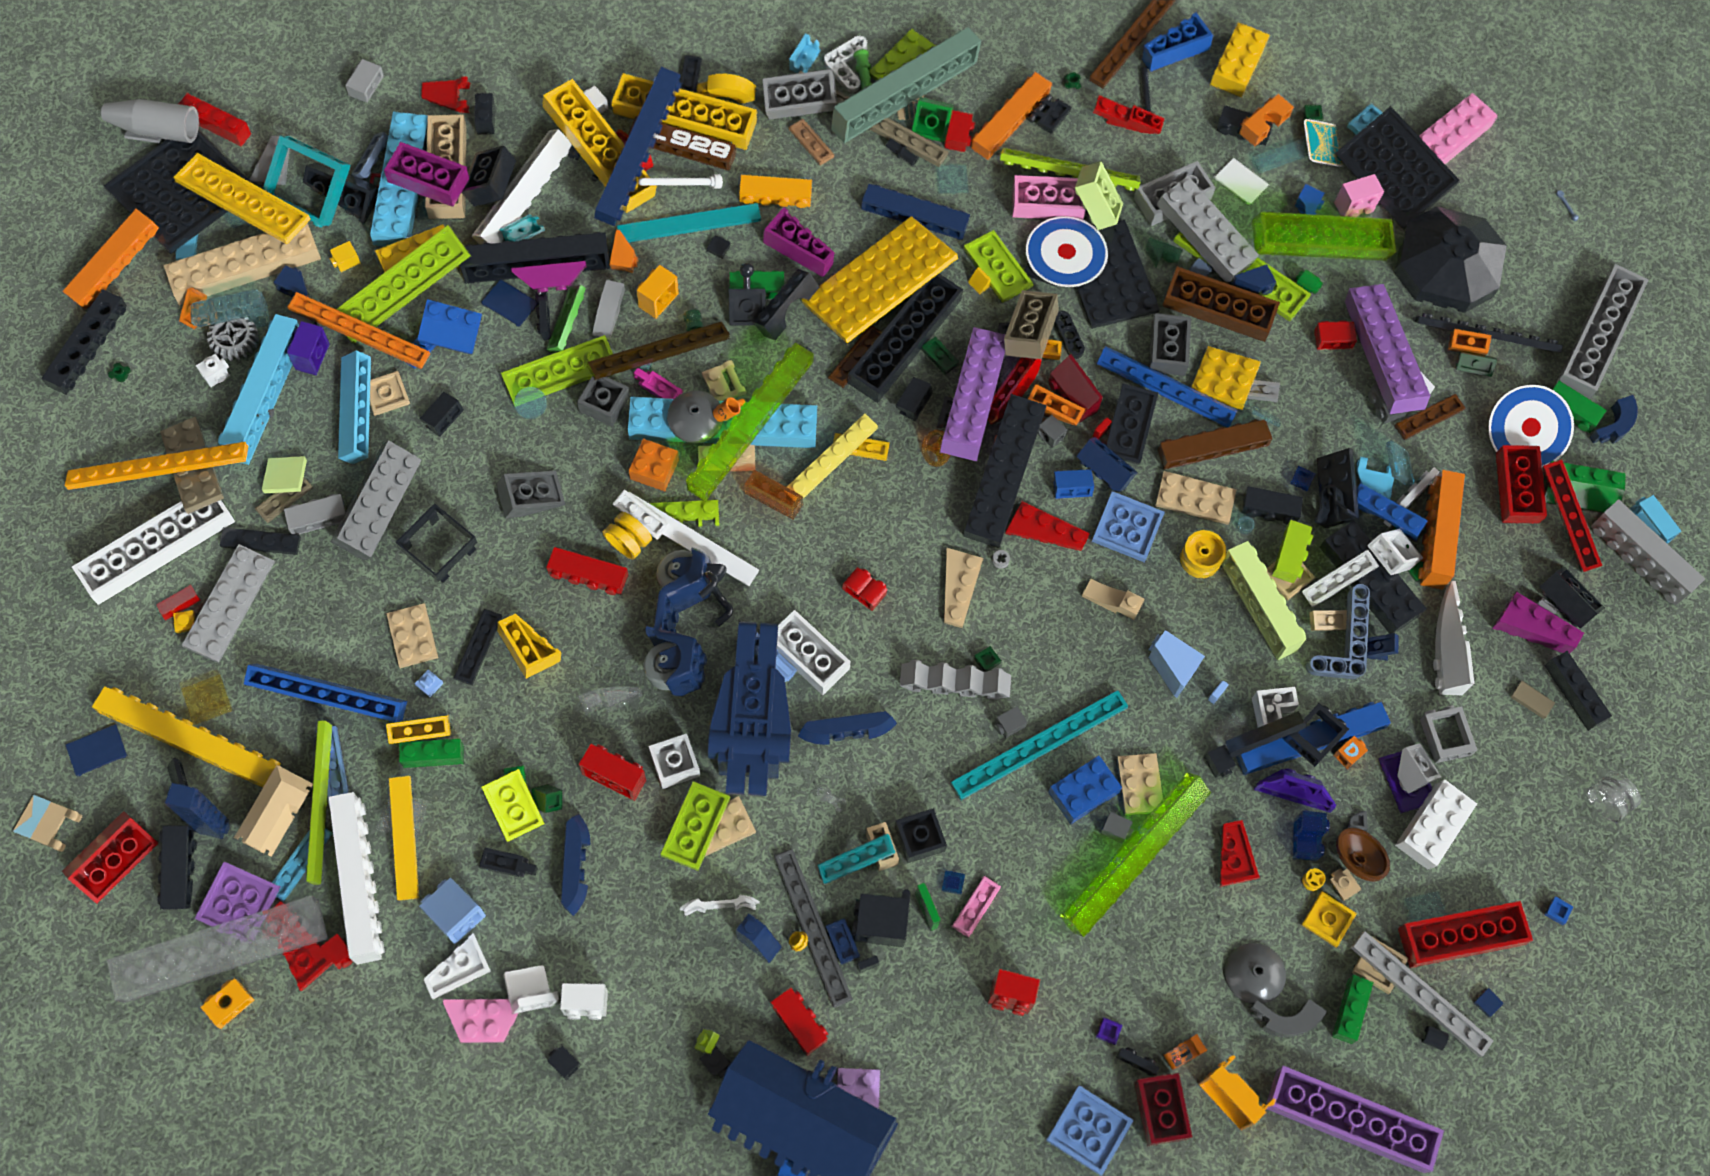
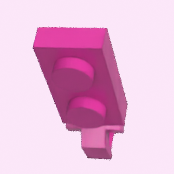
(657, 384)

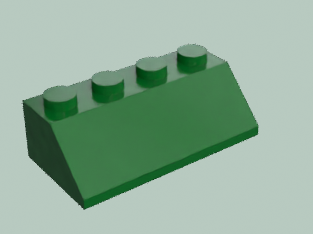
(1593, 487)

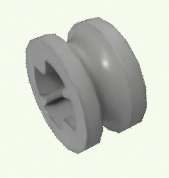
(999, 564)

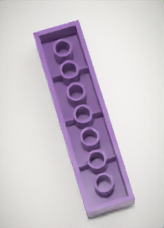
(1387, 349)
(974, 394)
(1355, 1119)

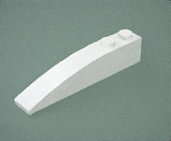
(1452, 652)

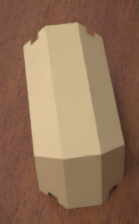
(273, 810)

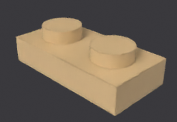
(1328, 620)

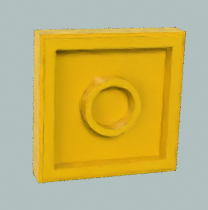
(1329, 919)

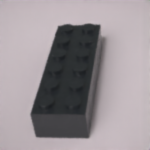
(1390, 596)

